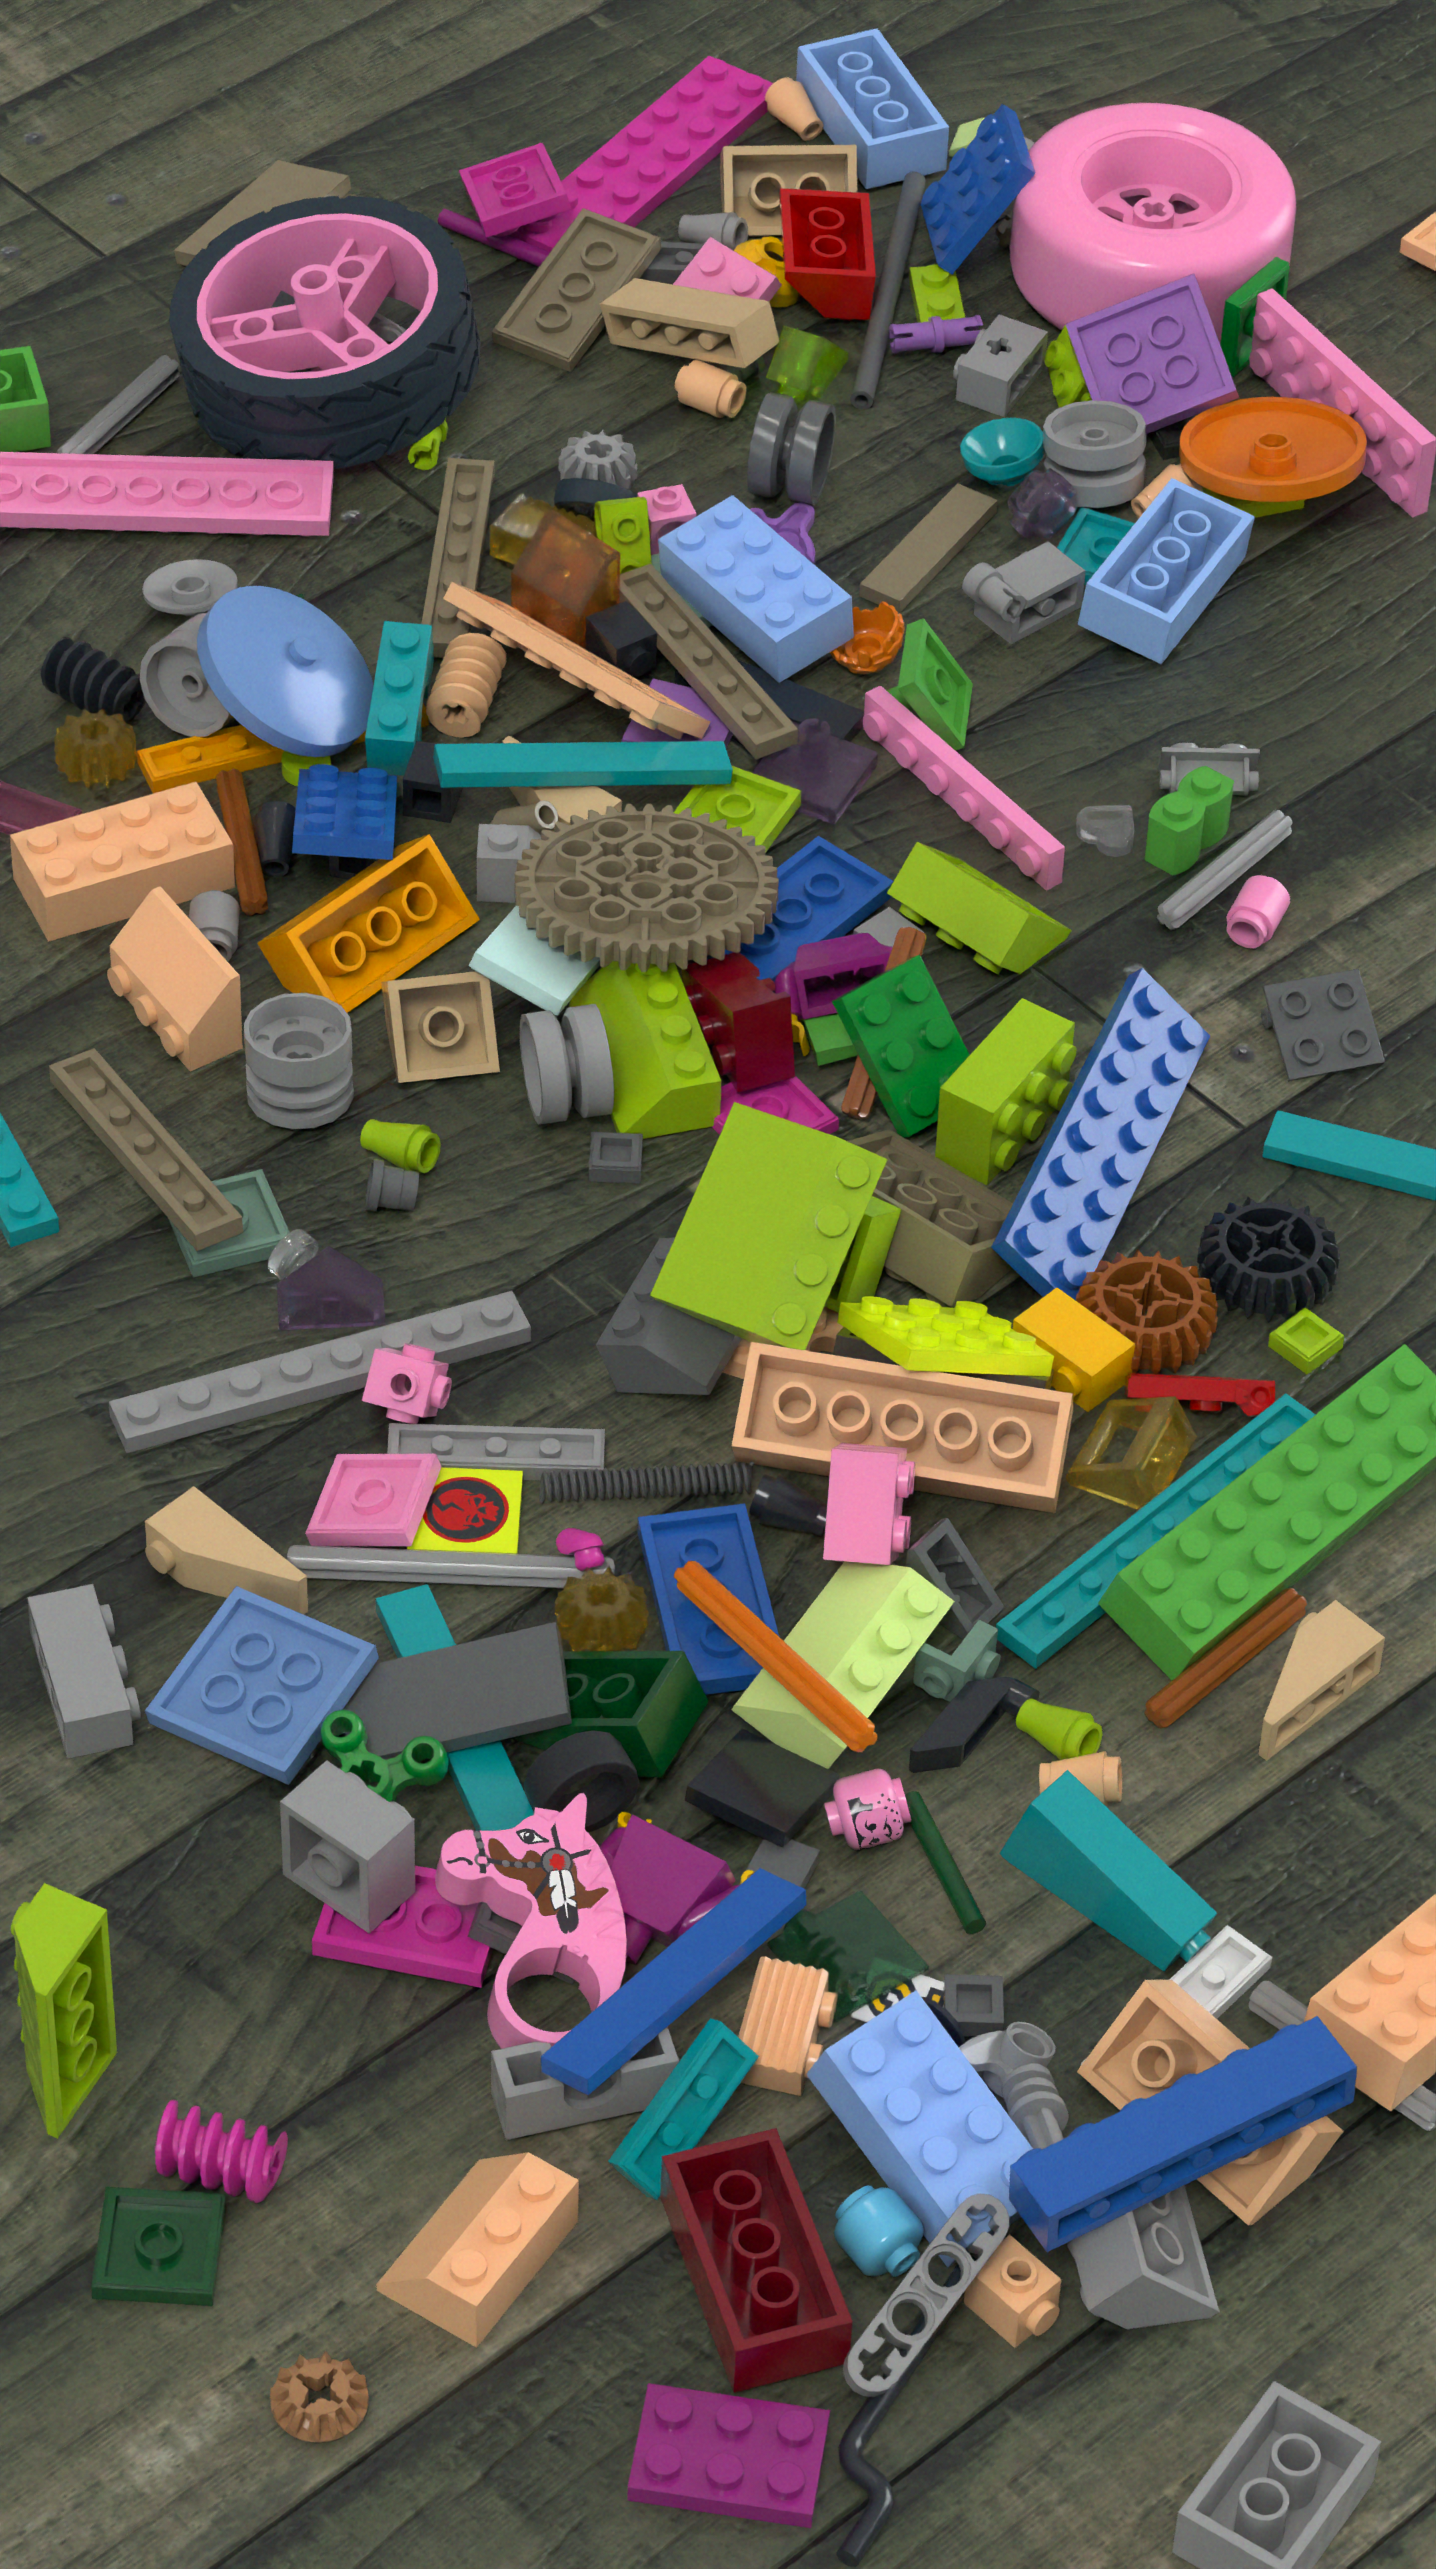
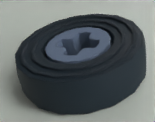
(581, 495)

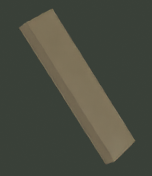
(928, 547)

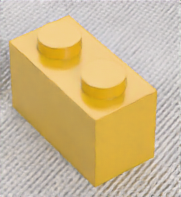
(1086, 1350)

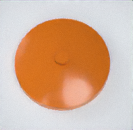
(1273, 449)

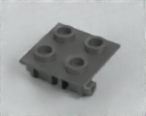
(1322, 1024)

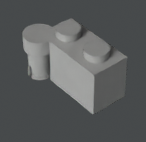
(1025, 591)

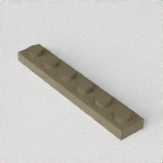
(457, 545)
(708, 664)
(146, 1149)

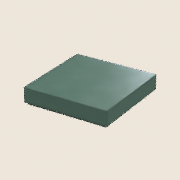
(261, 1227)

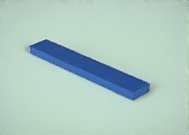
(673, 1981)

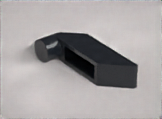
(967, 1722)

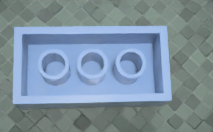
(875, 104)
(1166, 570)
(756, 588)
(922, 2116)

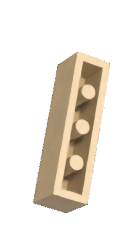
(690, 322)

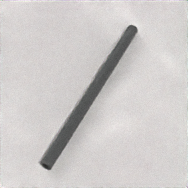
(888, 291)

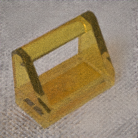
(1150, 1461)

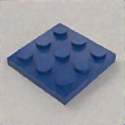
(977, 188)

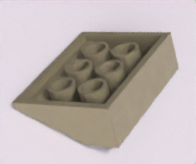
(942, 1224)

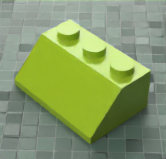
(974, 911)

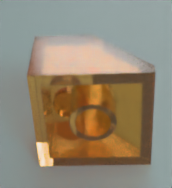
(565, 577)

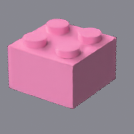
(867, 1504)

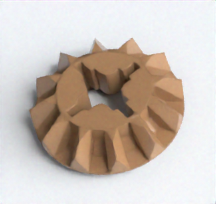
(322, 2419)

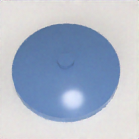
(285, 671)

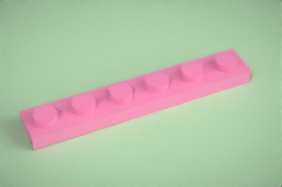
(963, 788)

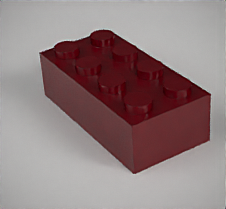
(755, 2260)

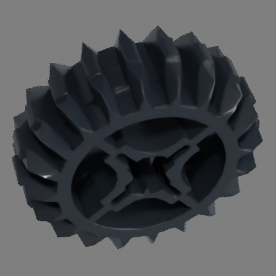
(1268, 1258)

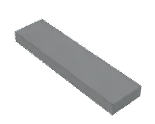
(503, 1447)

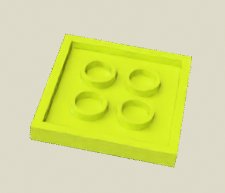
(944, 1338)

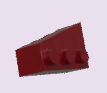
(742, 1020)

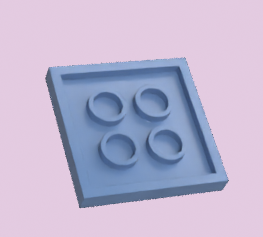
(261, 1684)

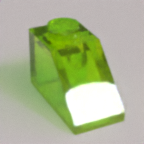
(805, 363)

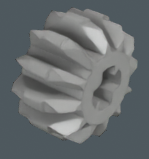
(599, 459)

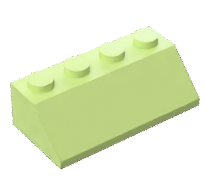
(857, 1639)

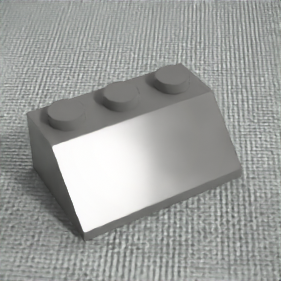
(1146, 2266)

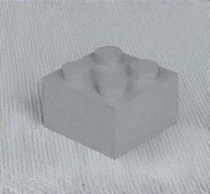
(348, 1846)

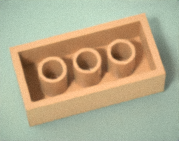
(109, 860)
(1387, 2010)

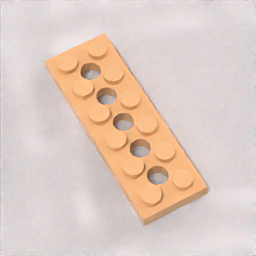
(575, 663)

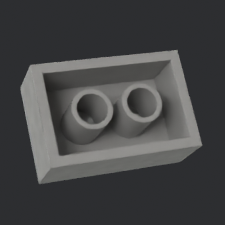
(1277, 2488)

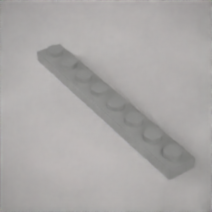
(311, 1372)

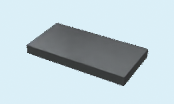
(466, 1692)

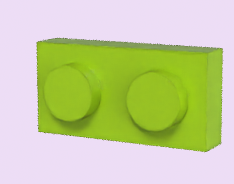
(935, 293)

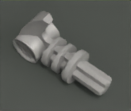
(1017, 2071)

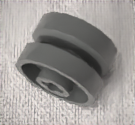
(791, 448)

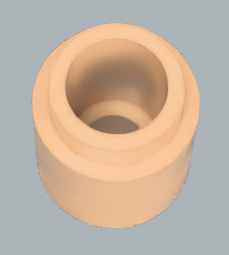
(710, 389)

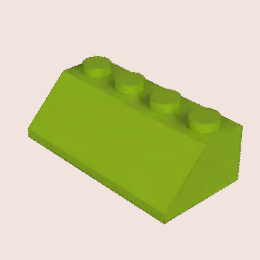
(656, 1049)
(64, 2000)

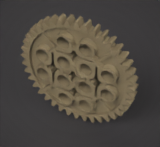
(646, 887)

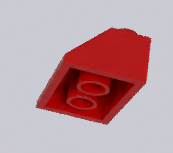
(829, 250)

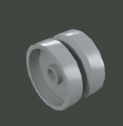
(1097, 451)
(177, 686)
(566, 1064)

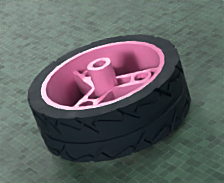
(339, 267)

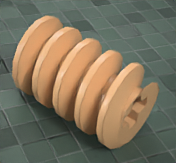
(465, 684)

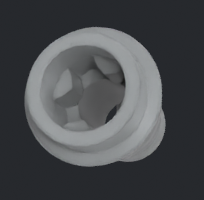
(723, 227)

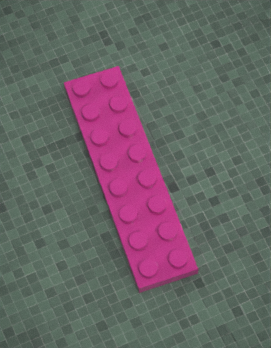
(659, 149)

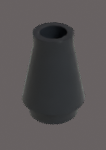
(274, 836)
(788, 1506)

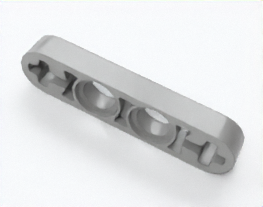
(929, 2297)

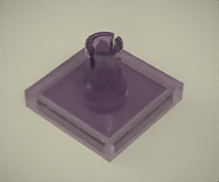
(823, 769)

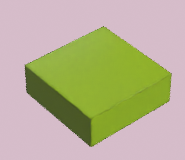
(1306, 1341)

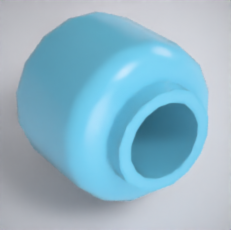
(878, 2231)

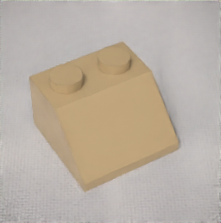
(441, 1026)

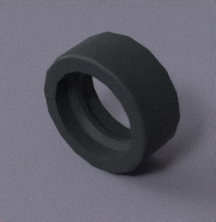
(576, 1759)

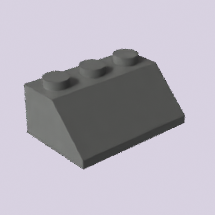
(659, 1347)

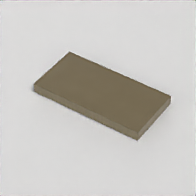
(276, 186)
(560, 305)

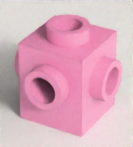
(390, 1383)

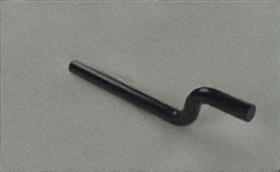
(857, 2436)

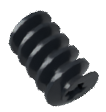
(92, 679)

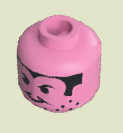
(868, 1809)

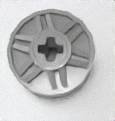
(298, 1060)

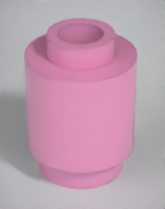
(1257, 911)

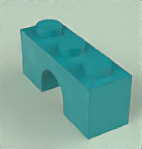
(398, 695)

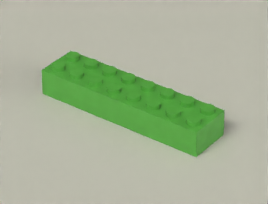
(1280, 1516)

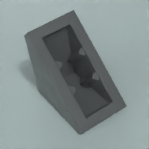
(950, 1567)

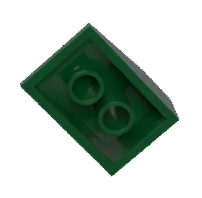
(635, 1696)

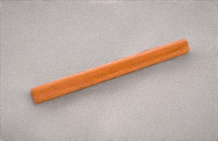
(776, 1656)

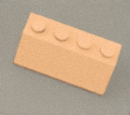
(1171, 2035)

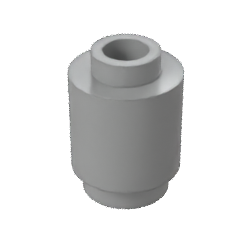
(218, 920)

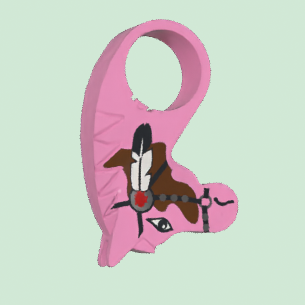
(562, 1895)

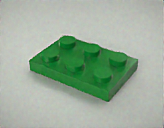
(904, 1041)

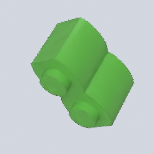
(1189, 820)

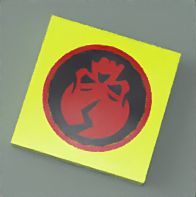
(472, 1512)

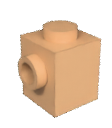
(1015, 2293)

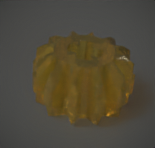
(95, 748)
(601, 1612)

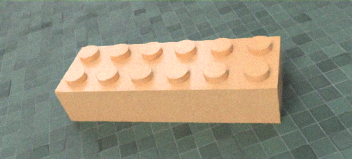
(960, 1431)

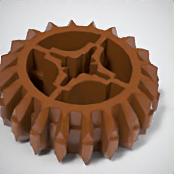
(1177, 1301)

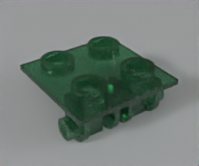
(856, 1949)

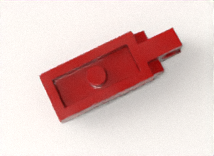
(1204, 1391)

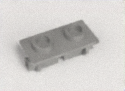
(1230, 760)

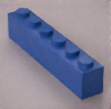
(1181, 2133)

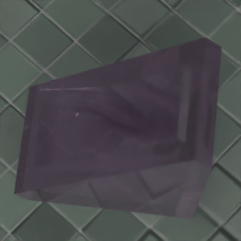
(330, 1294)

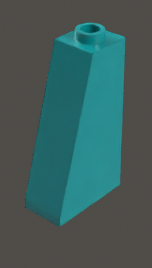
(1108, 1874)

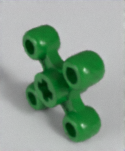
(390, 1774)

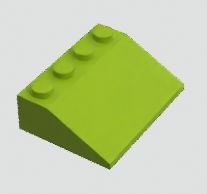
(768, 1228)

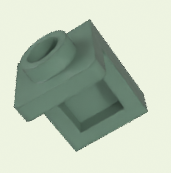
(947, 1674)

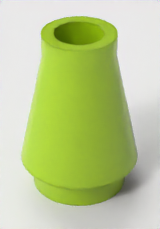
(402, 1144)
(1060, 1729)

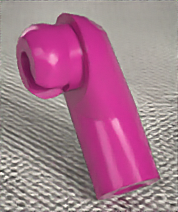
(582, 1545)

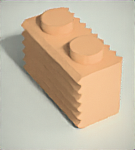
(784, 2022)

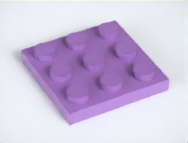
(1155, 354)

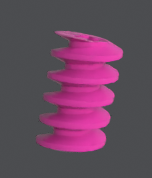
(217, 2154)

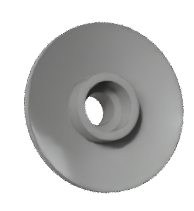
(188, 586)

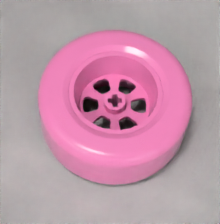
(1145, 200)

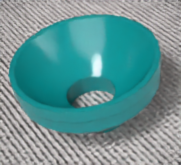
(1003, 450)

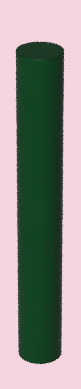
(944, 1865)

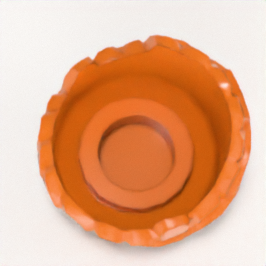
(875, 640)

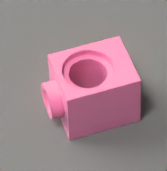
(666, 511)

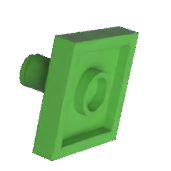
(933, 685)

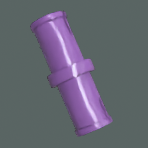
(934, 334)

